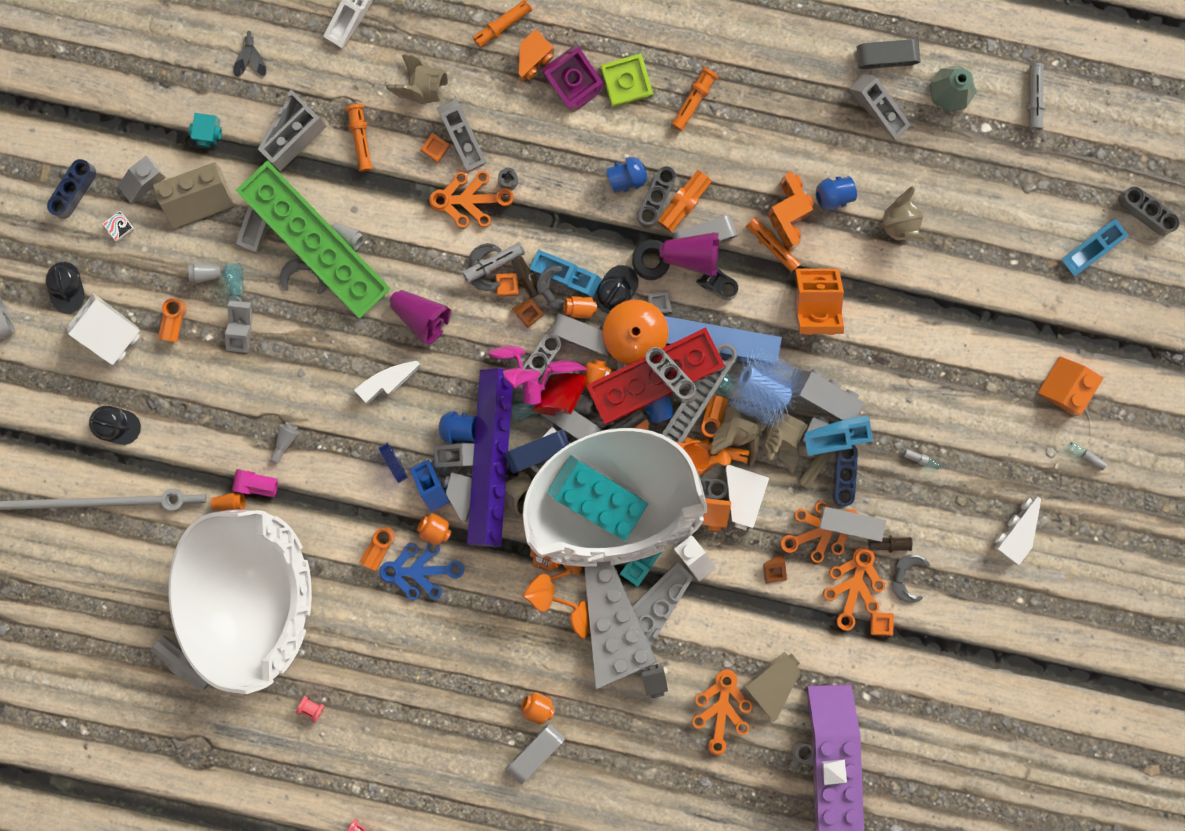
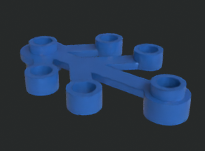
(417, 571)

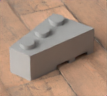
(291, 132)
(826, 395)

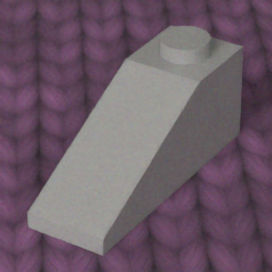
(880, 105)
(461, 134)

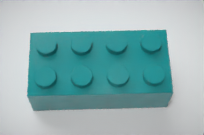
(597, 498)

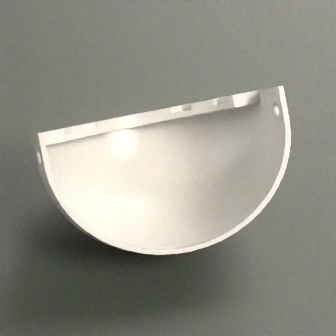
(641, 463)
(239, 598)

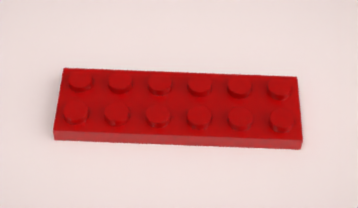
(639, 386)

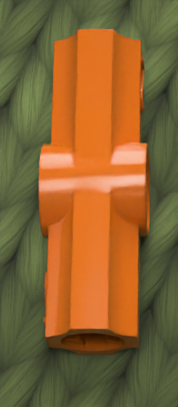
(684, 201)

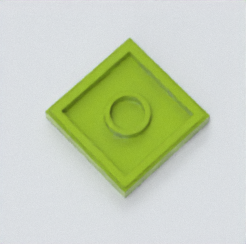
(626, 80)

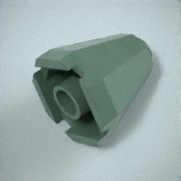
(953, 88)

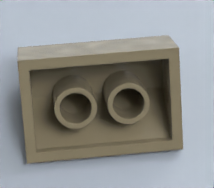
(194, 195)

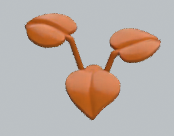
(540, 596)

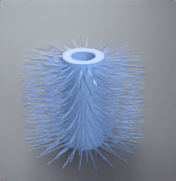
(765, 387)

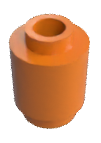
(579, 307)

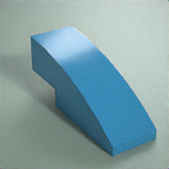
(1095, 247)
(570, 276)
(839, 435)

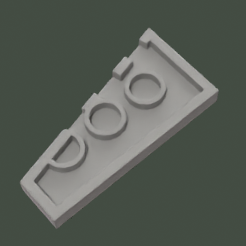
(660, 600)

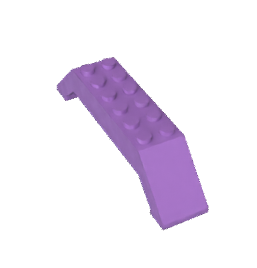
(836, 738)

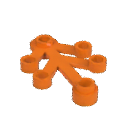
(467, 199)
(825, 535)
(855, 585)
(722, 708)

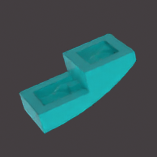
(637, 570)

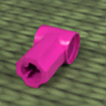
(249, 483)

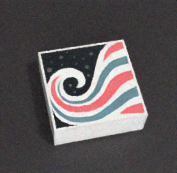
(118, 226)

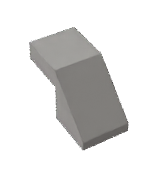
(239, 327)

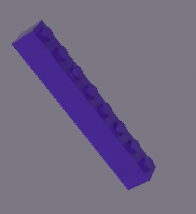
(489, 460)

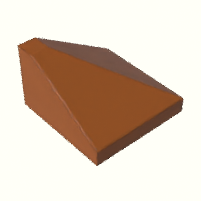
(528, 312)
(775, 569)

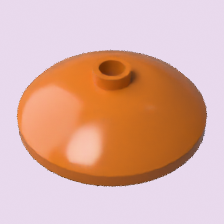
(620, 322)

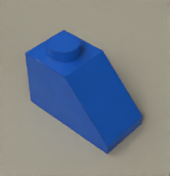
(429, 486)

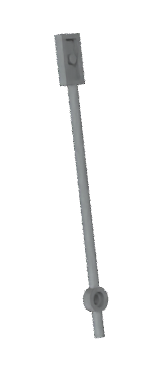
(165, 500)

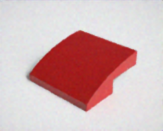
(561, 393)

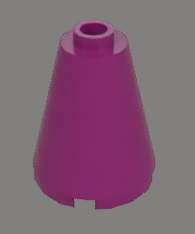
(693, 253)
(420, 315)

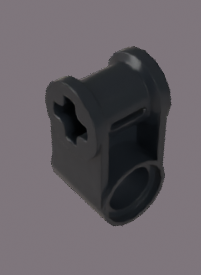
(716, 283)

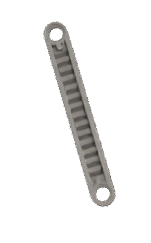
(689, 413)

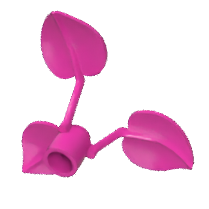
(531, 385)

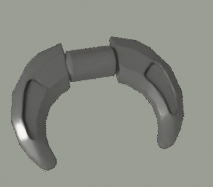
(478, 254)
(291, 267)
(543, 288)
(897, 586)

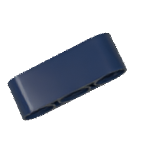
(61, 193)
(536, 451)
(849, 485)

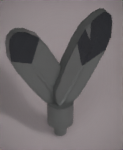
(247, 54)

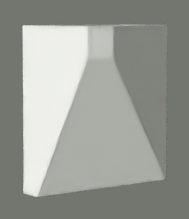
(834, 772)

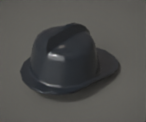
(65, 287)
(616, 287)
(114, 425)

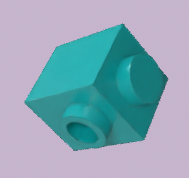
(205, 130)

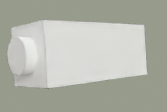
(746, 494)
(694, 557)

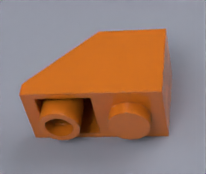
(533, 53)

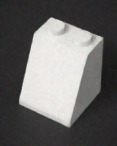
(103, 329)

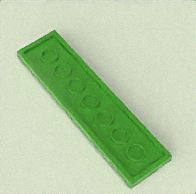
(313, 239)

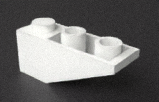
(1020, 534)

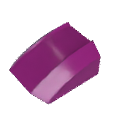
(573, 78)

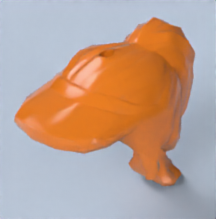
(701, 458)

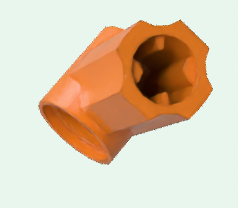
(170, 322)
(713, 414)
(376, 549)

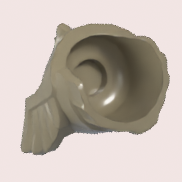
(423, 81)
(903, 218)
(738, 431)
(784, 438)
(516, 492)

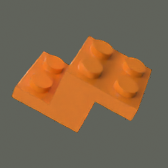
(790, 211)
(819, 301)

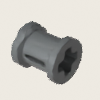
(511, 185)

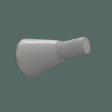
(286, 435)

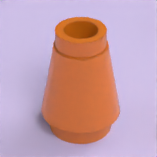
(229, 501)

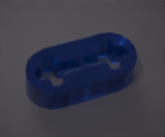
(393, 462)

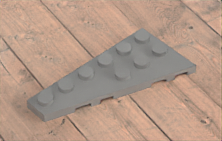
(616, 633)

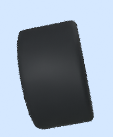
(638, 264)

